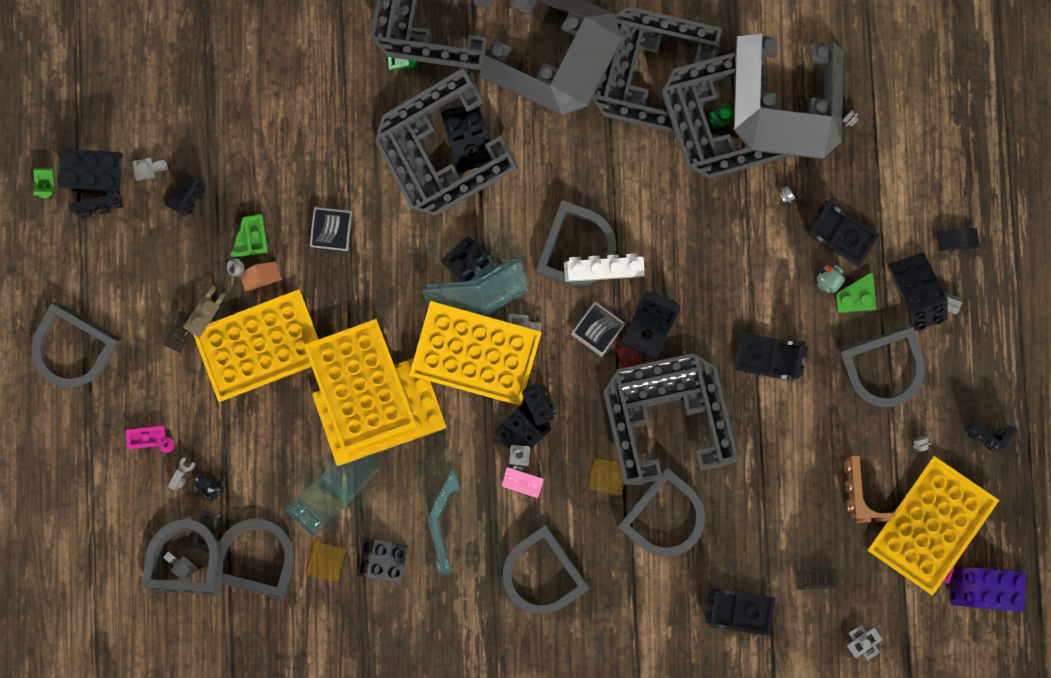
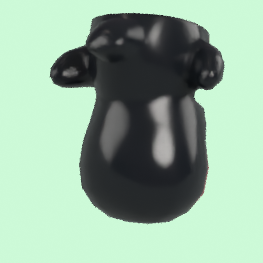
(206, 484)

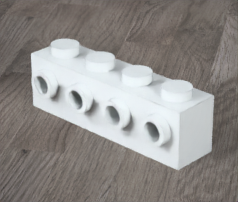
(603, 269)

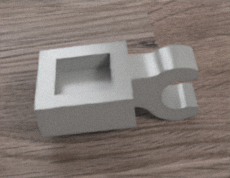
(146, 168)
(522, 320)
(178, 479)
(182, 567)

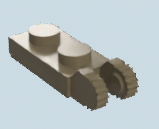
(203, 313)

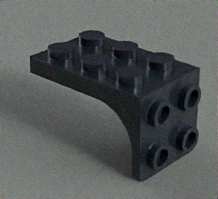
(90, 170)
(842, 233)
(920, 291)
(770, 357)
(740, 611)

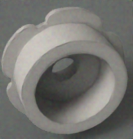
(850, 118)
(787, 194)
(235, 267)
(921, 443)

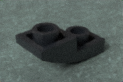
(958, 239)

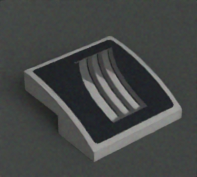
(331, 228)
(598, 329)

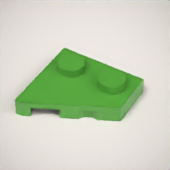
(251, 237)
(857, 296)

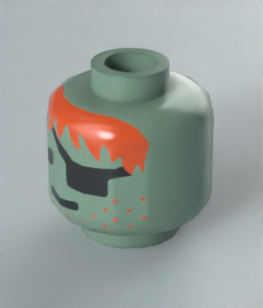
(830, 279)

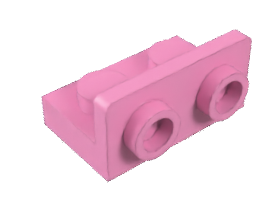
(522, 482)

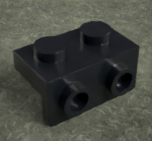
(536, 400)

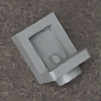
(519, 457)

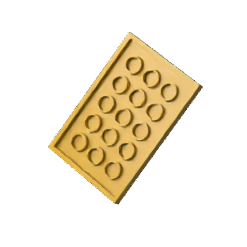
(257, 345)
(475, 353)
(360, 385)
(423, 408)
(933, 525)

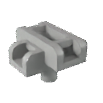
(864, 643)

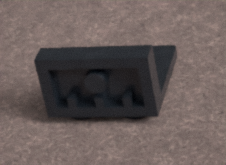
(186, 194)
(521, 429)
(997, 442)
(382, 560)

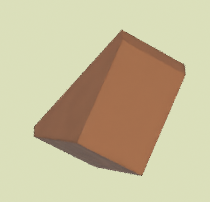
(260, 275)

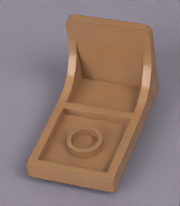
(856, 504)

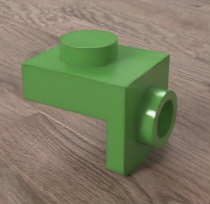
(44, 182)

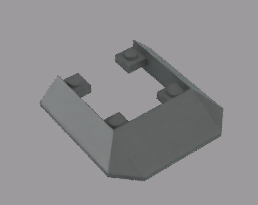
(643, 32)
(398, 38)
(581, 69)
(683, 97)
(783, 131)
(410, 162)
(663, 382)

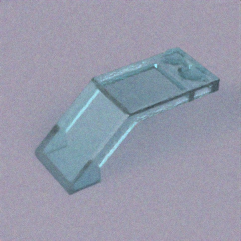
(483, 294)
(451, 485)
(332, 493)

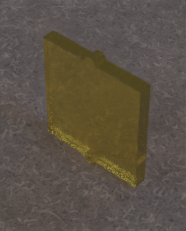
(606, 477)
(326, 561)

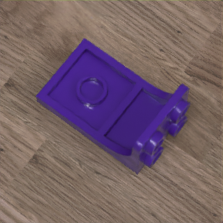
(988, 588)

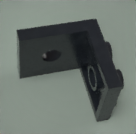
(465, 132)
(97, 205)
(474, 266)
(655, 316)

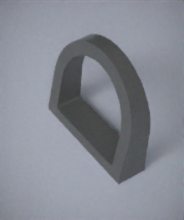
(583, 213)
(58, 310)
(906, 332)
(667, 475)
(260, 524)
(152, 561)
(581, 586)

